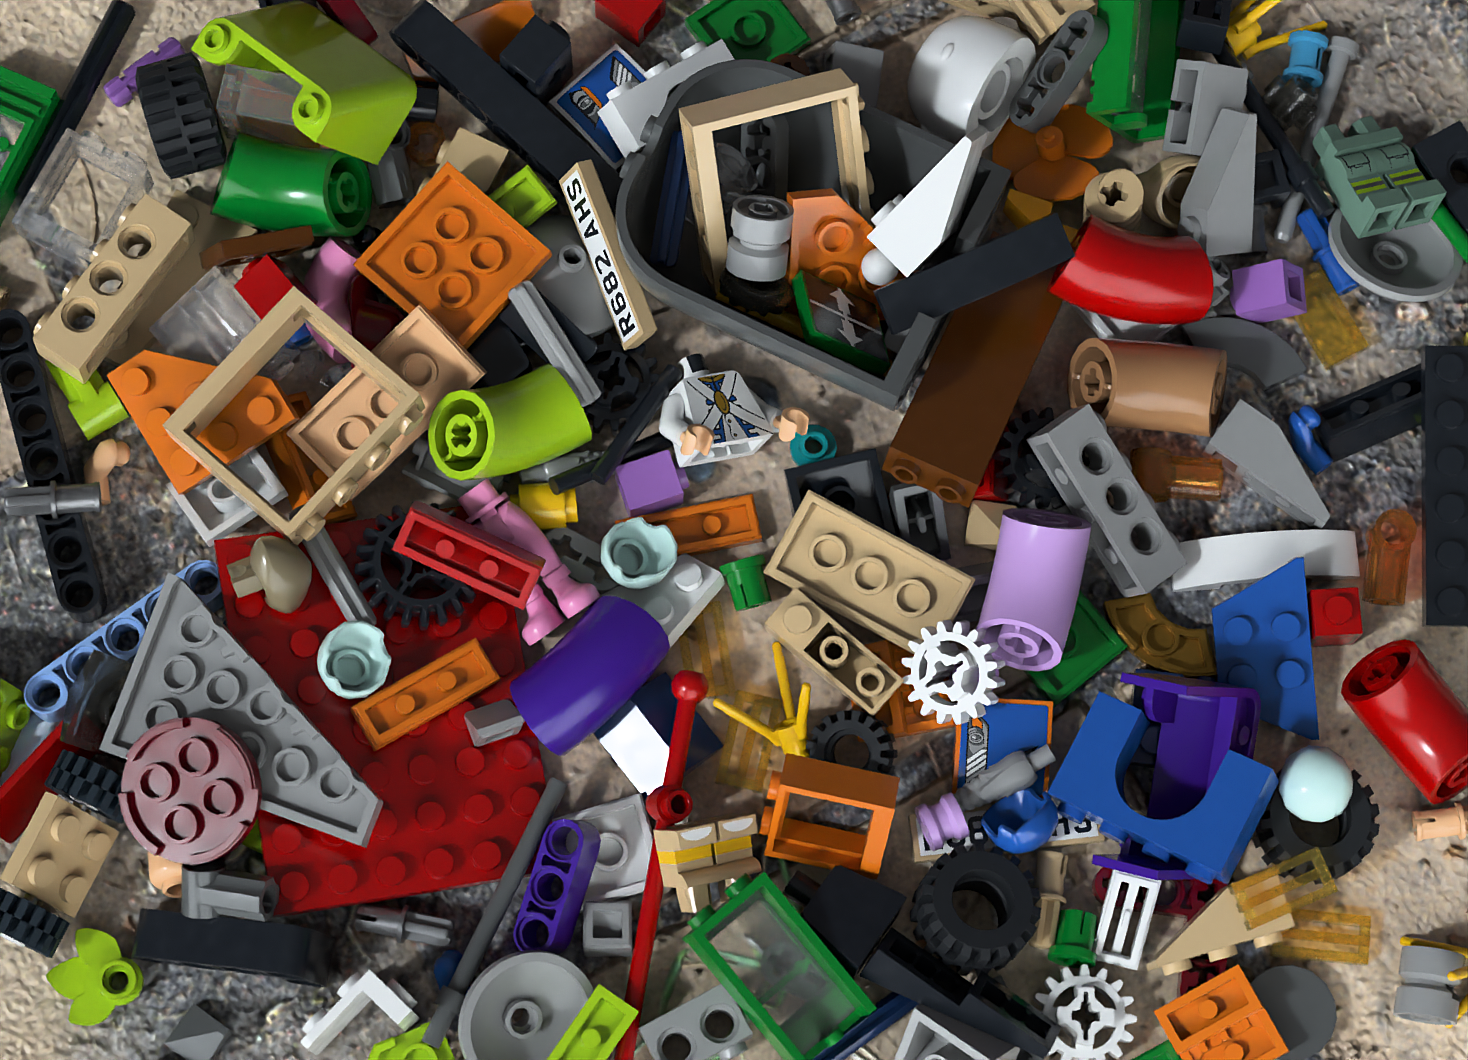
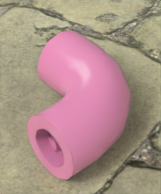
(330, 283)

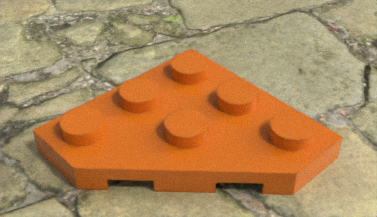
(830, 243)
(158, 384)

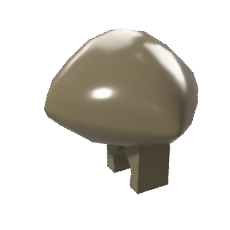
(276, 568)

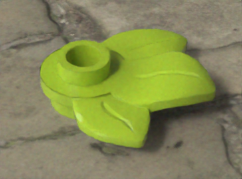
(90, 977)

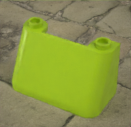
(349, 90)

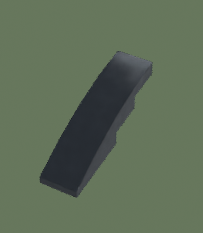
(975, 273)

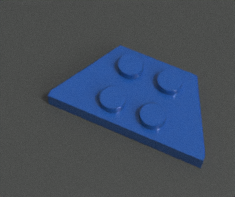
(1266, 646)

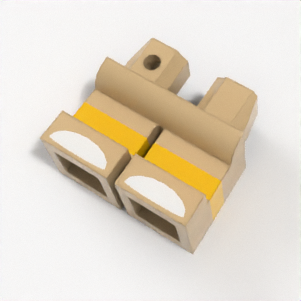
(706, 853)

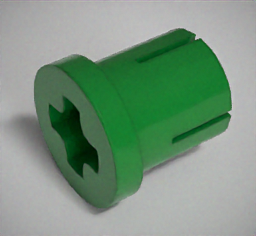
(747, 582)
(1074, 939)

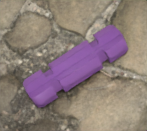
(120, 89)

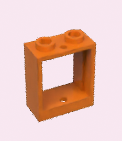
(821, 844)

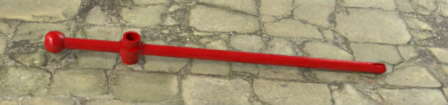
(667, 806)

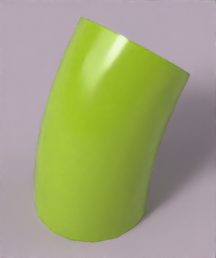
(507, 426)

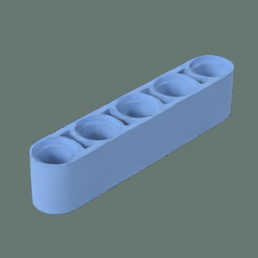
(64, 670)

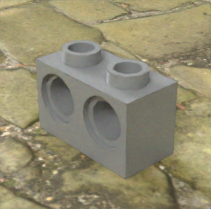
(689, 1022)

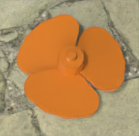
(1041, 159)

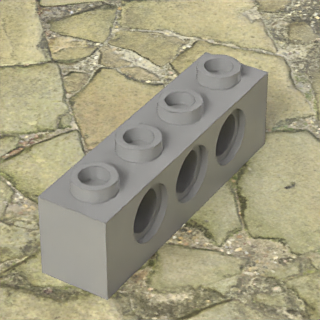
(1085, 490)

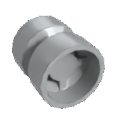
(759, 238)
(1427, 990)

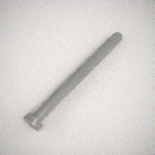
(1341, 51)

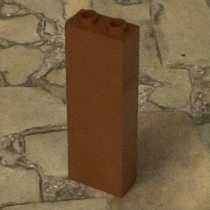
(972, 389)

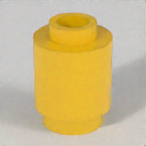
(545, 507)

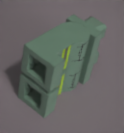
(1374, 178)

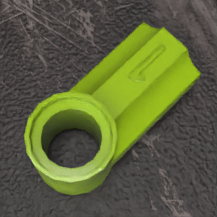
(92, 403)

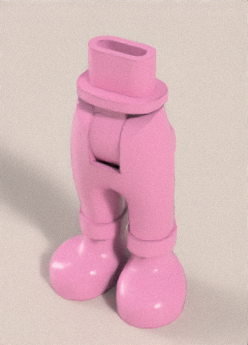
(509, 522)

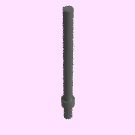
(452, 997)

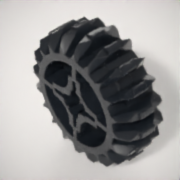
(399, 599)

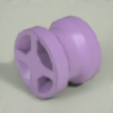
(942, 821)

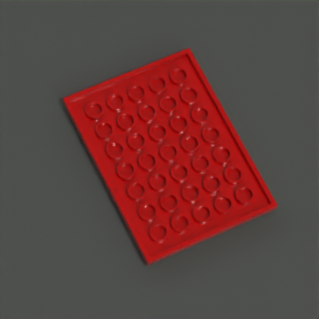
(447, 804)

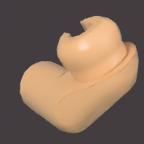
(102, 461)

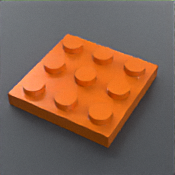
(453, 255)

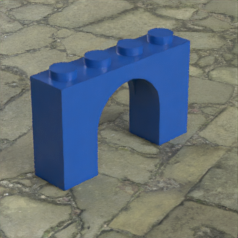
(1205, 839)

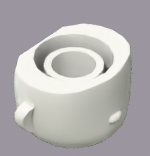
(969, 76)

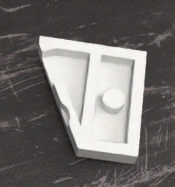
(677, 596)

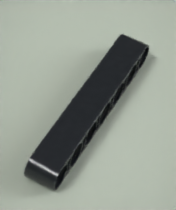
(497, 98)
(34, 447)

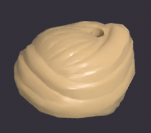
(1165, 188)

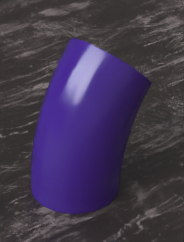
(589, 673)

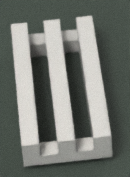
(1114, 956)

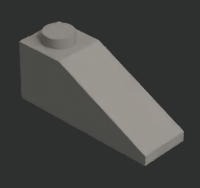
(1221, 191)
(1262, 459)

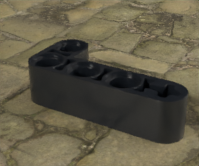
(234, 946)

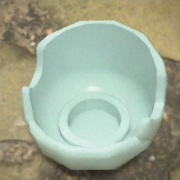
(638, 553)
(353, 659)
(1315, 784)

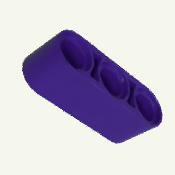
(574, 870)

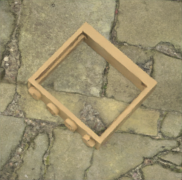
(703, 118)
(245, 363)

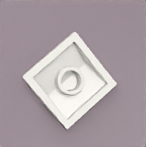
(217, 510)

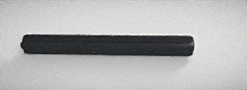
(79, 90)

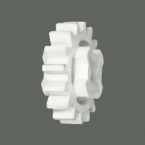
(936, 658)
(1105, 1018)

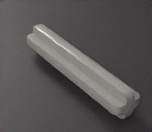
(553, 341)
(337, 576)

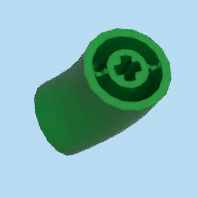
(293, 187)

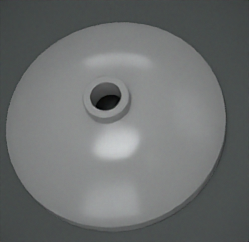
(1397, 264)
(567, 285)
(539, 983)

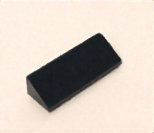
(1371, 414)

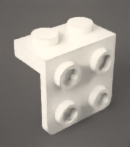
(354, 997)

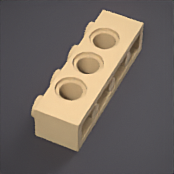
(83, 350)

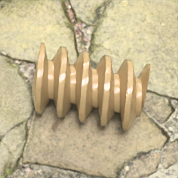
(1115, 198)

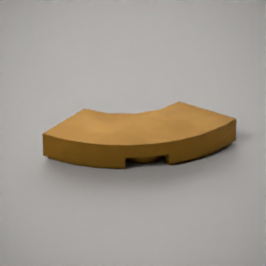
(1159, 641)

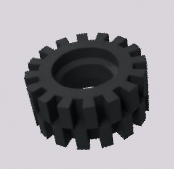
(856, 723)

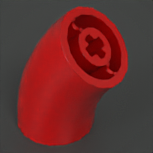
(1135, 275)
(1412, 717)

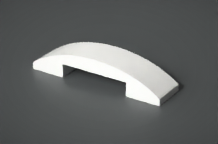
(1254, 555)

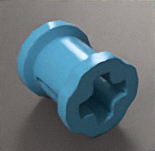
(1306, 56)

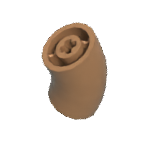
(1150, 384)

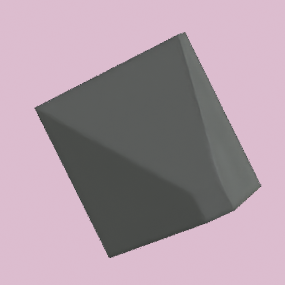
(198, 1035)

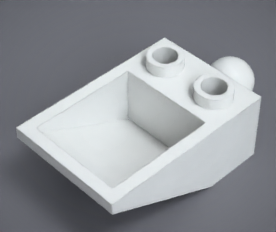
(919, 224)

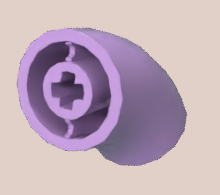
(1034, 586)

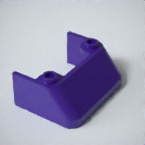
(1195, 733)

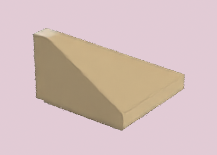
(984, 524)

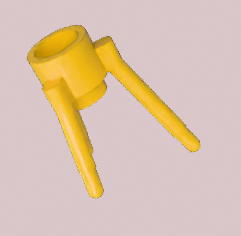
(1244, 29)

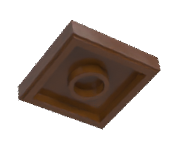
(248, 248)

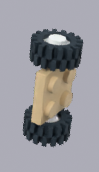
(60, 852)

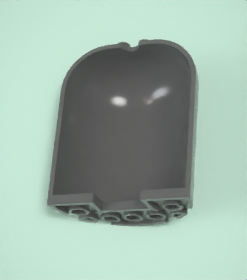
(897, 161)

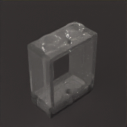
(260, 105)
(30, 219)

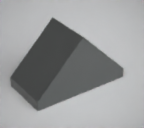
(919, 519)

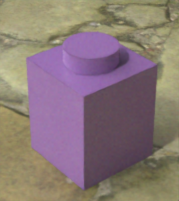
(1268, 291)
(651, 484)

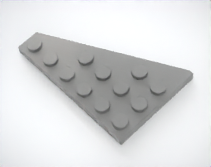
(200, 669)

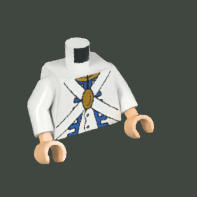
(721, 416)

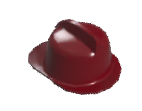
(369, 318)

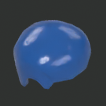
(1021, 821)

